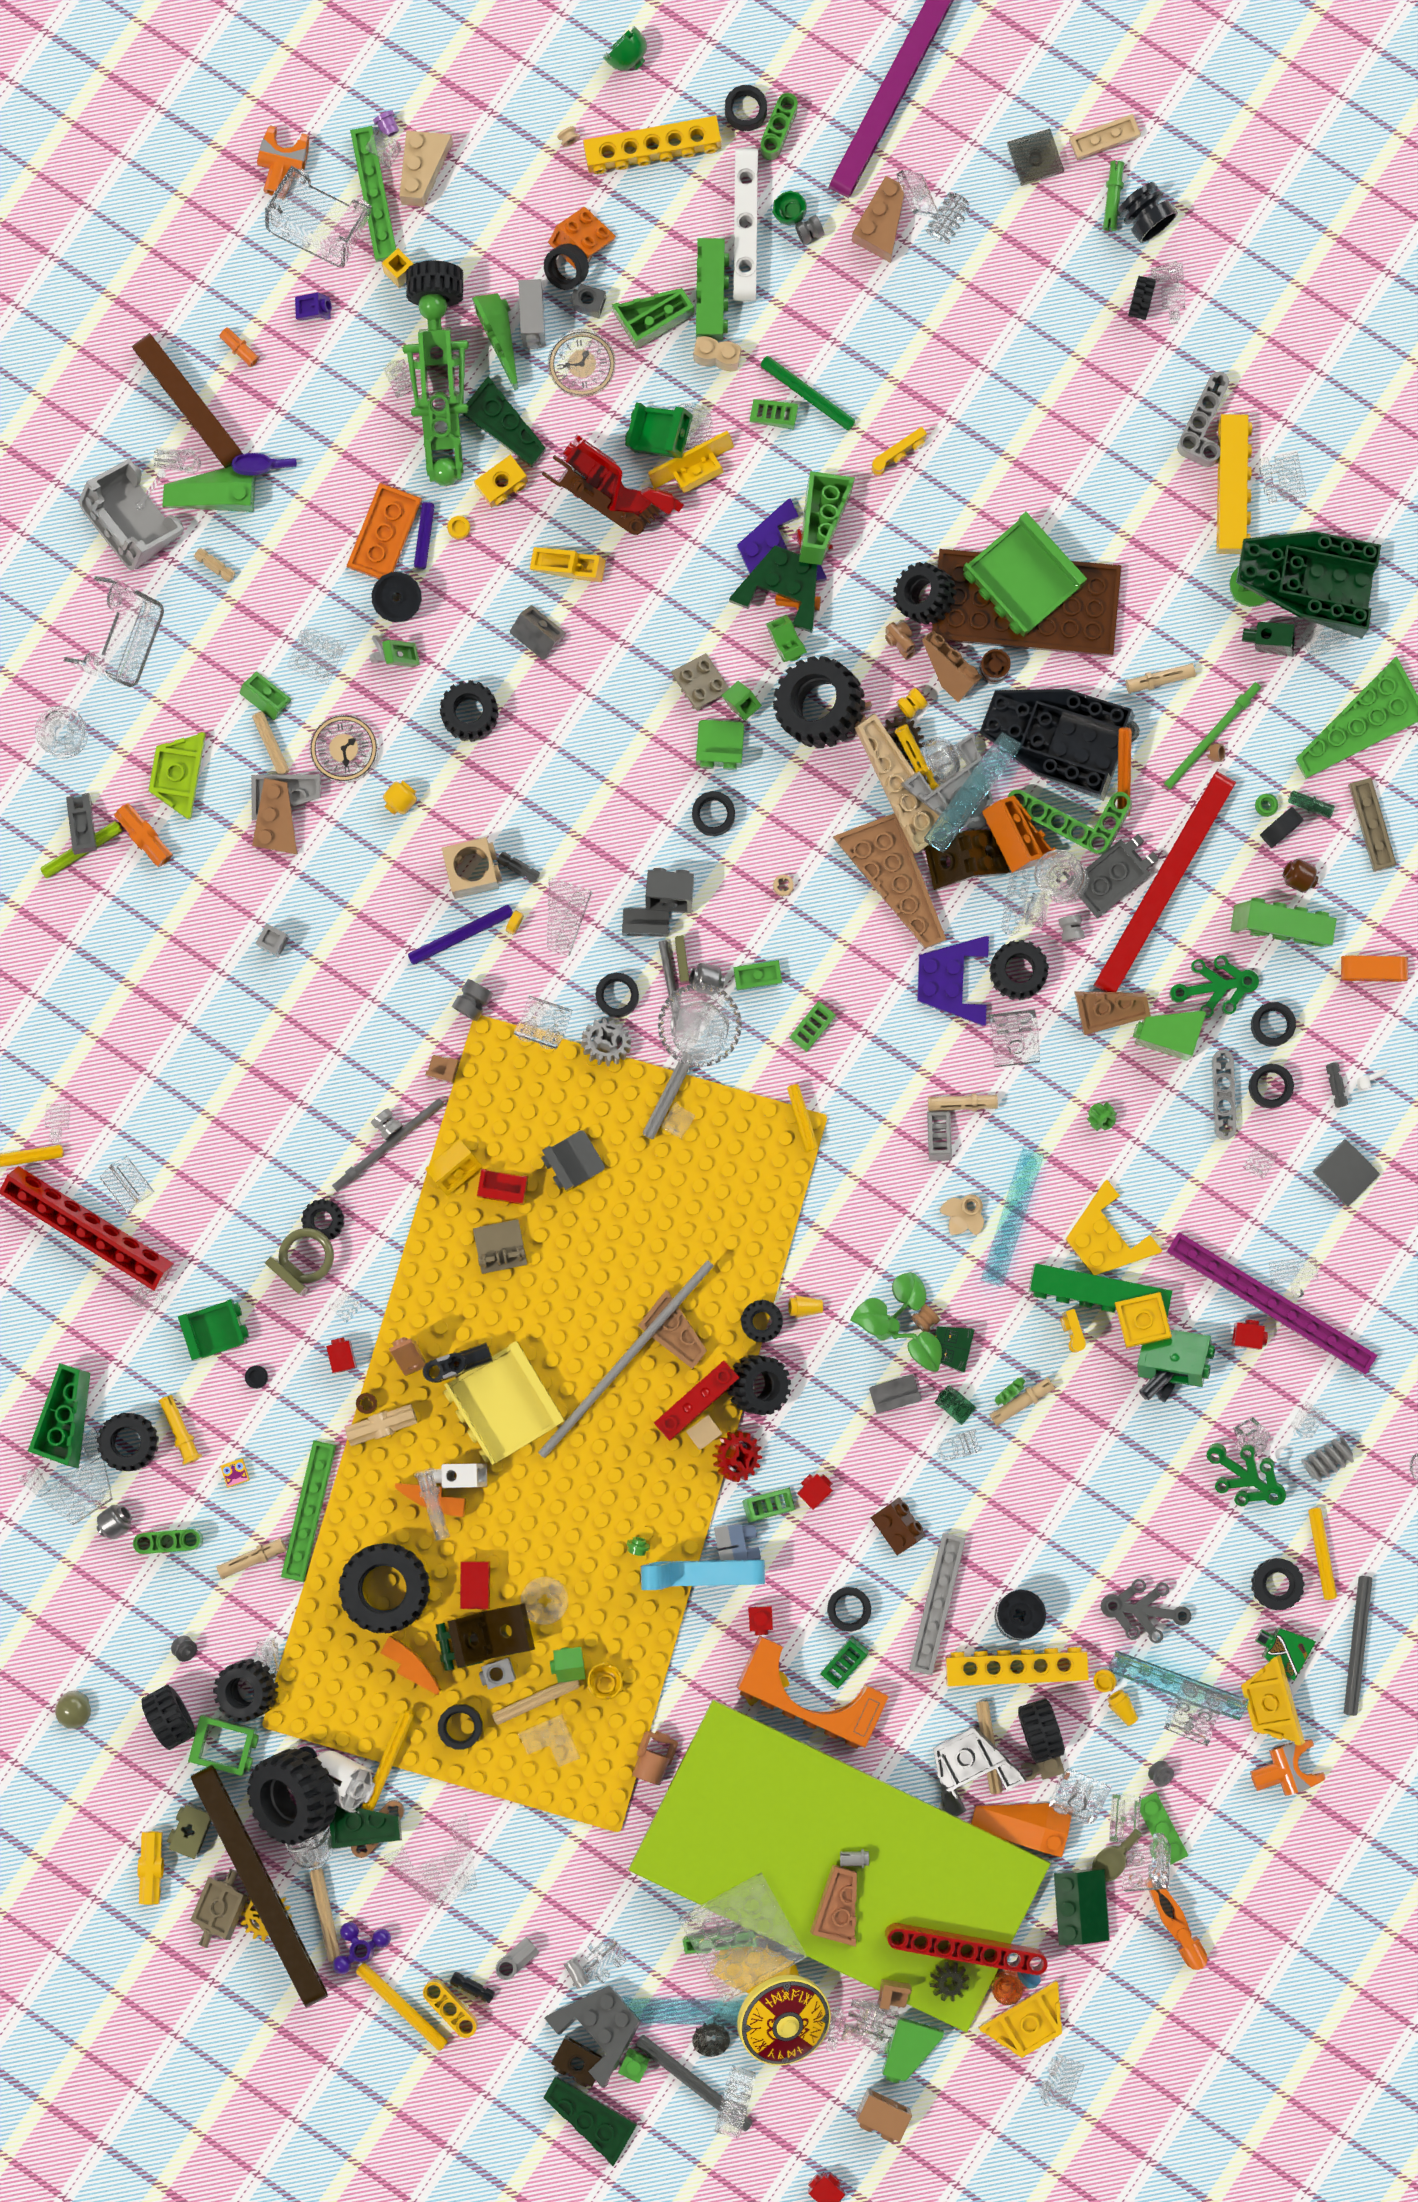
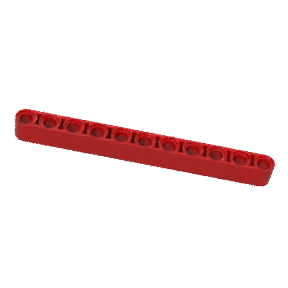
(1165, 883)

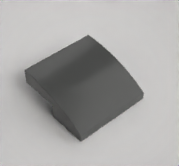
(1346, 1172)

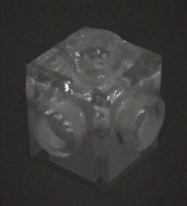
(1254, 1434)

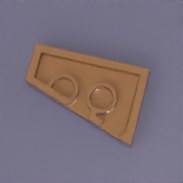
(274, 819)
(1110, 1009)
(675, 1333)

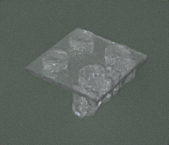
(316, 655)

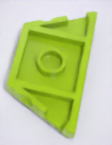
(177, 773)

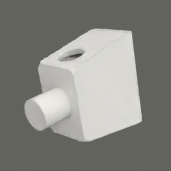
(467, 1475)

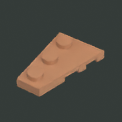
(836, 1910)

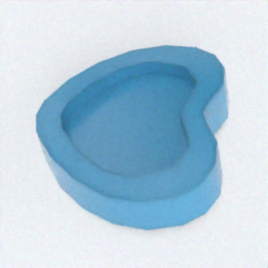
(1029, 1980)

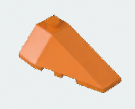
(1025, 1824)

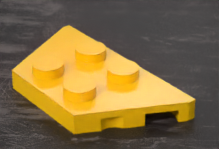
(1272, 1703)
(1028, 2022)

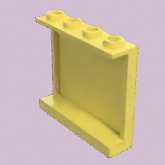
(503, 1404)

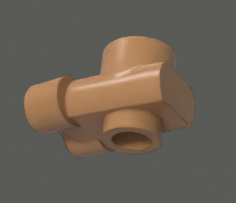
(900, 637)

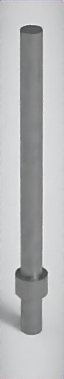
(352, 1173)

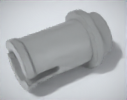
(857, 1858)
(576, 1973)

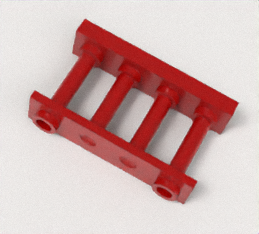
(696, 1400)

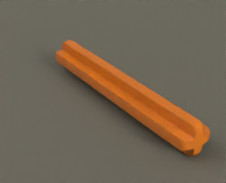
(1124, 765)

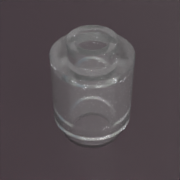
(1036, 910)

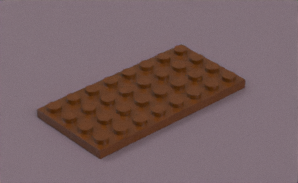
(1077, 626)

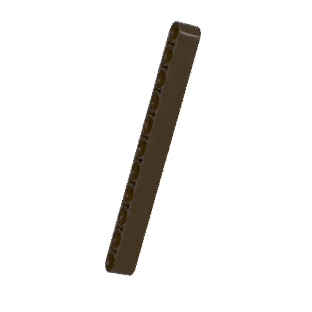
(259, 1886)

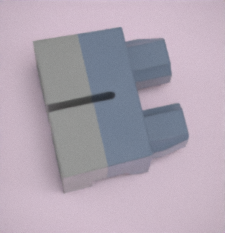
(736, 1535)

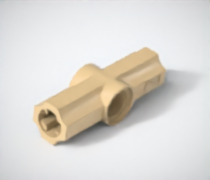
(381, 1425)

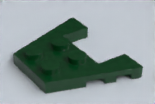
(786, 577)

